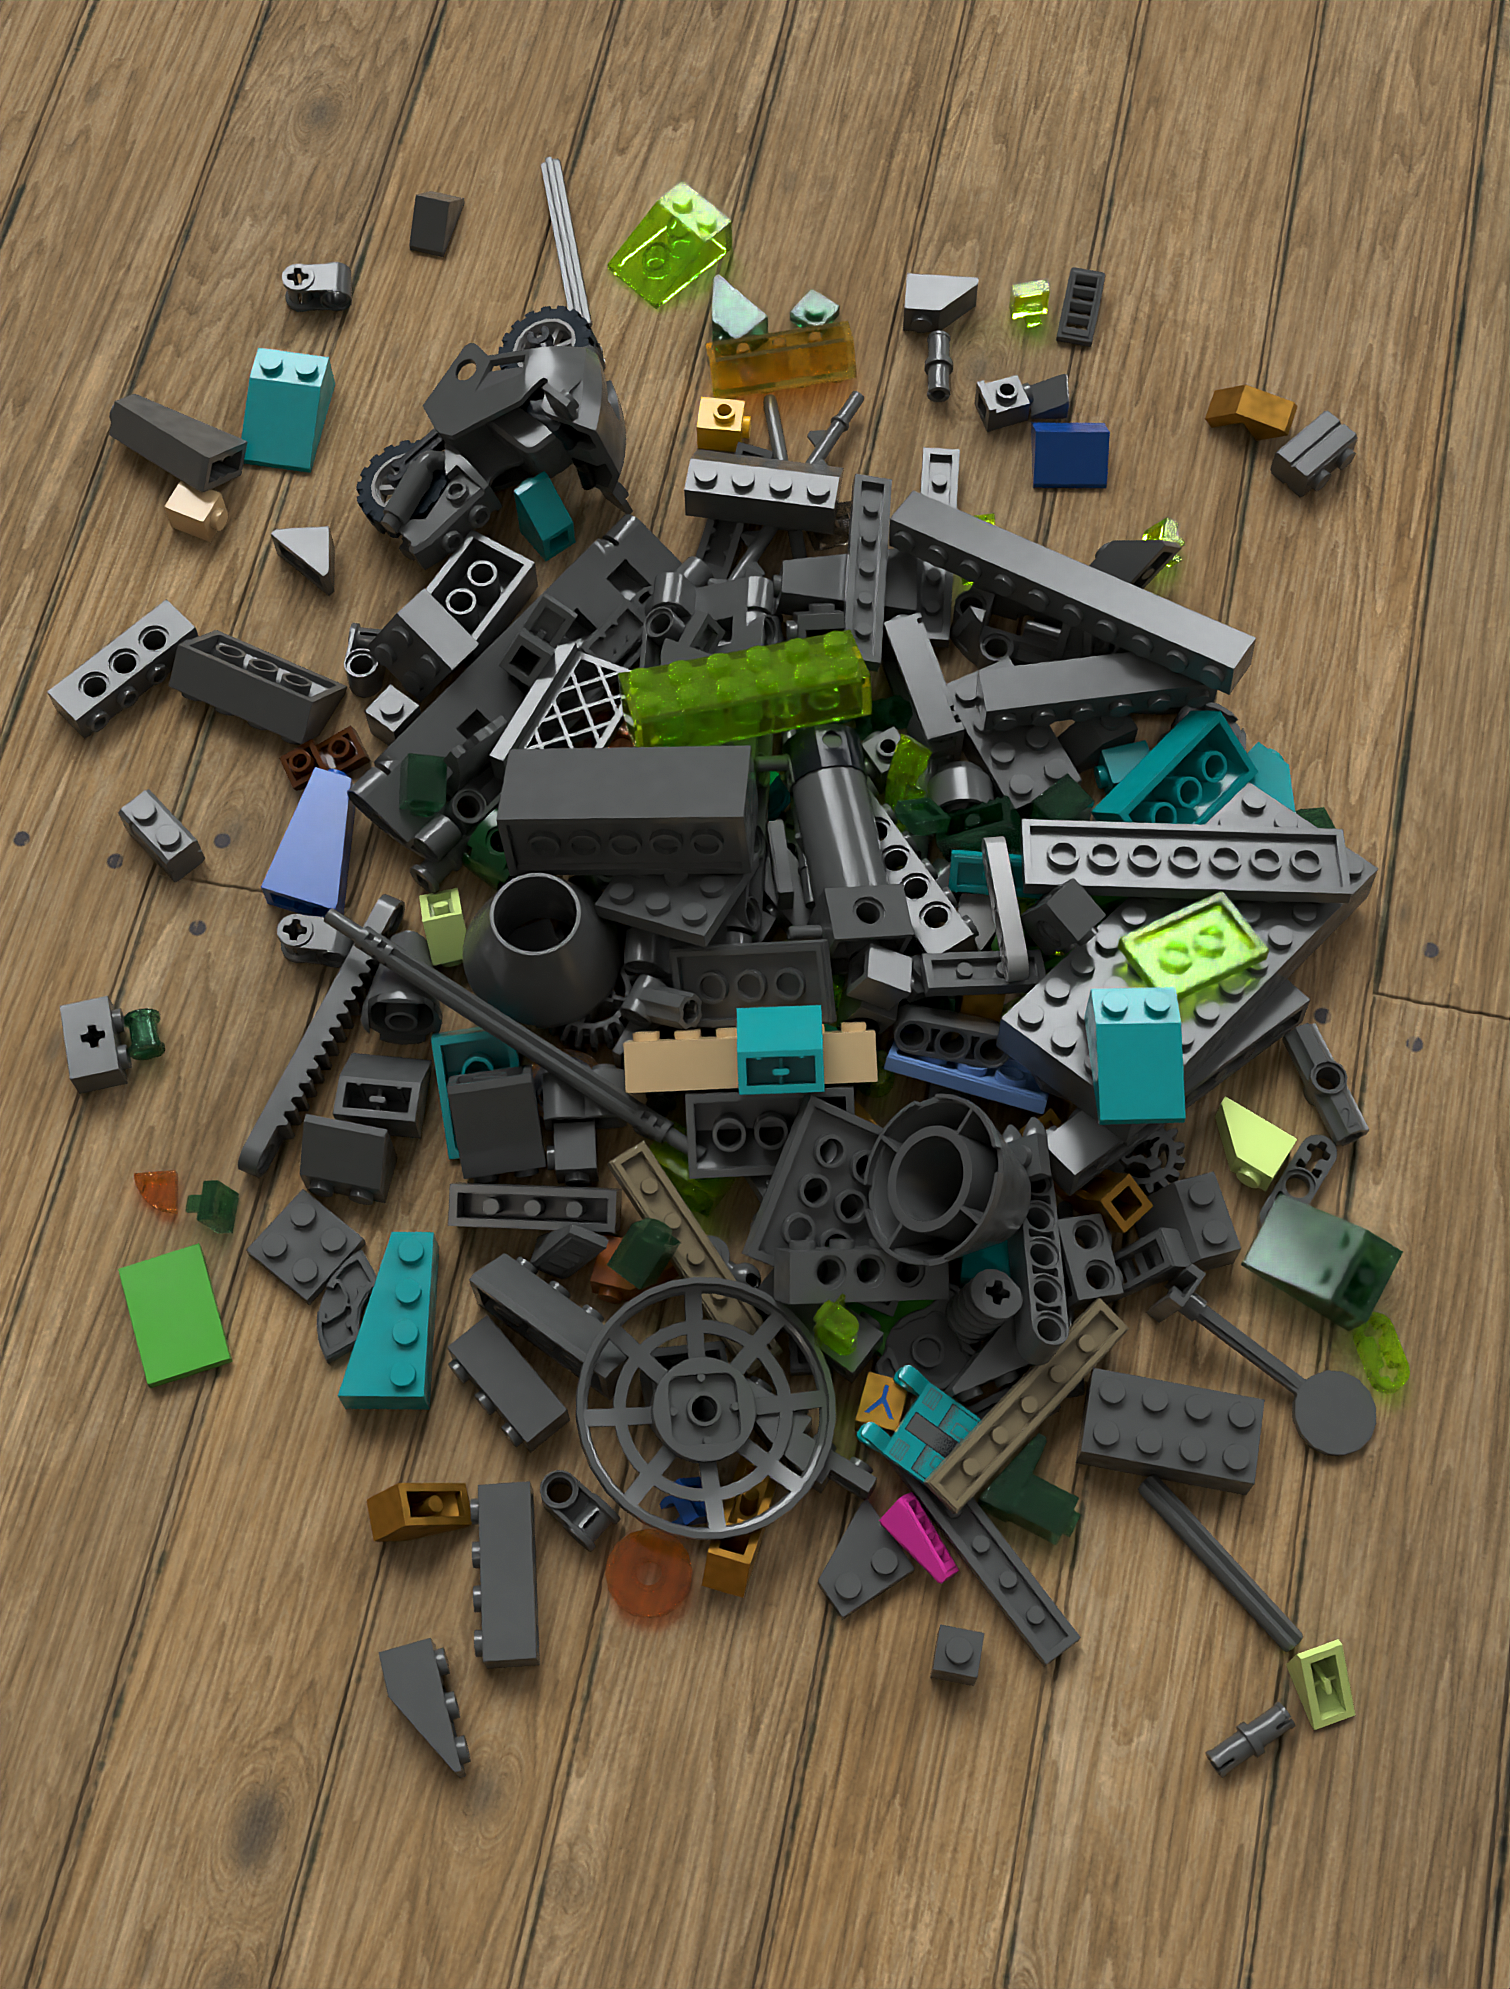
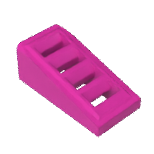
(917, 1535)

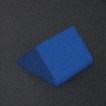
(1069, 455)

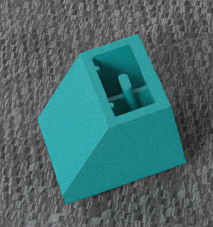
(780, 1050)

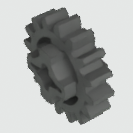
(1147, 1171)

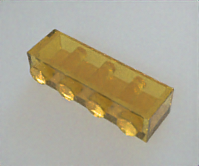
(781, 360)

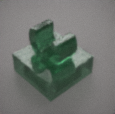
(215, 1206)

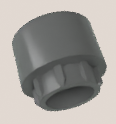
(960, 786)

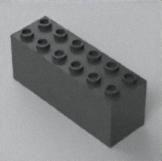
(629, 810)

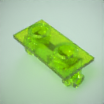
(836, 1327)

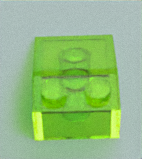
(672, 245)

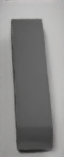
(1038, 1272)

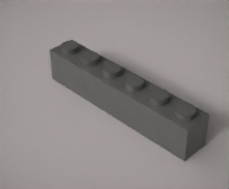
(1082, 690)

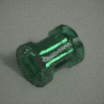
(144, 1034)

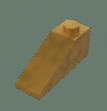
(733, 1559)

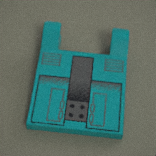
(926, 1432)

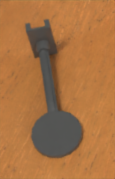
(1328, 1408)

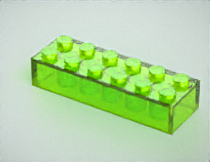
(747, 692)

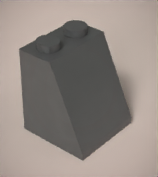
(497, 1123)

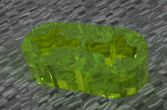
(1389, 1349)

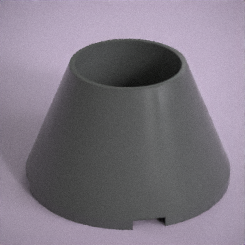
(551, 984)
(943, 1183)

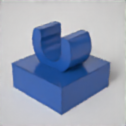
(689, 1512)

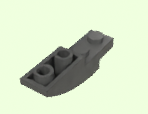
(850, 1474)

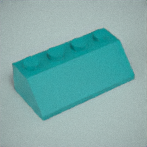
(1183, 776)

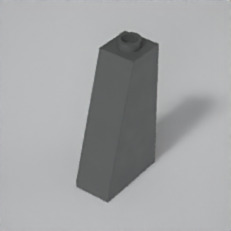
(177, 442)
(824, 580)

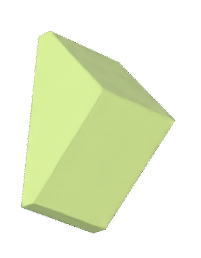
(1323, 1684)

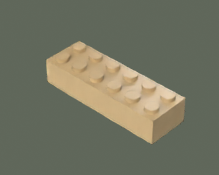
(711, 1061)

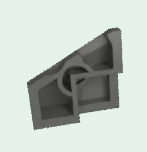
(473, 756)

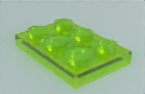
(1194, 946)

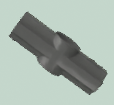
(1336, 1105)

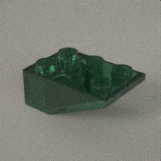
(1322, 1261)

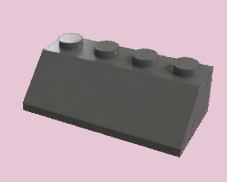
(762, 491)
(255, 686)
(749, 1131)
(546, 1318)

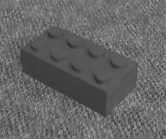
(1017, 760)
(1170, 1431)

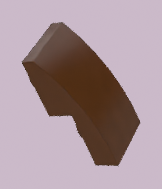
(340, 752)

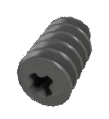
(983, 1305)

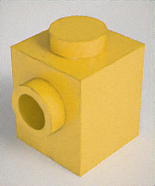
(722, 424)

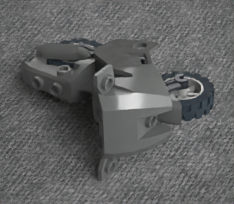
(500, 436)

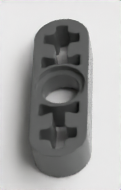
(1292, 1171)

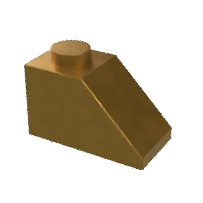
(418, 1510)

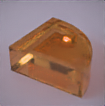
(159, 1189)

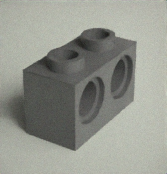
(1093, 1261)

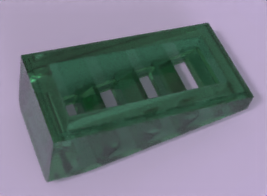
(1005, 1491)

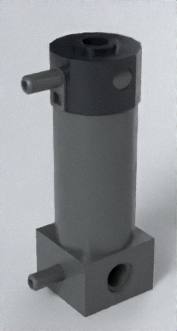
(840, 845)

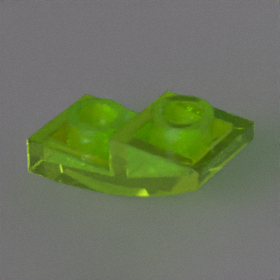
(905, 769)

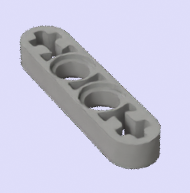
(1005, 909)

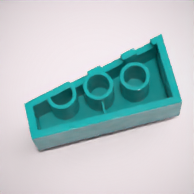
(396, 1336)

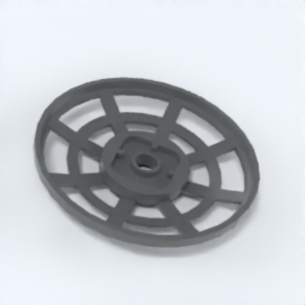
(727, 1391)

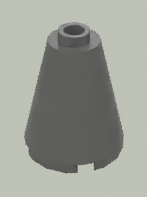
(398, 1007)

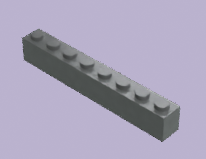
(1085, 1149)

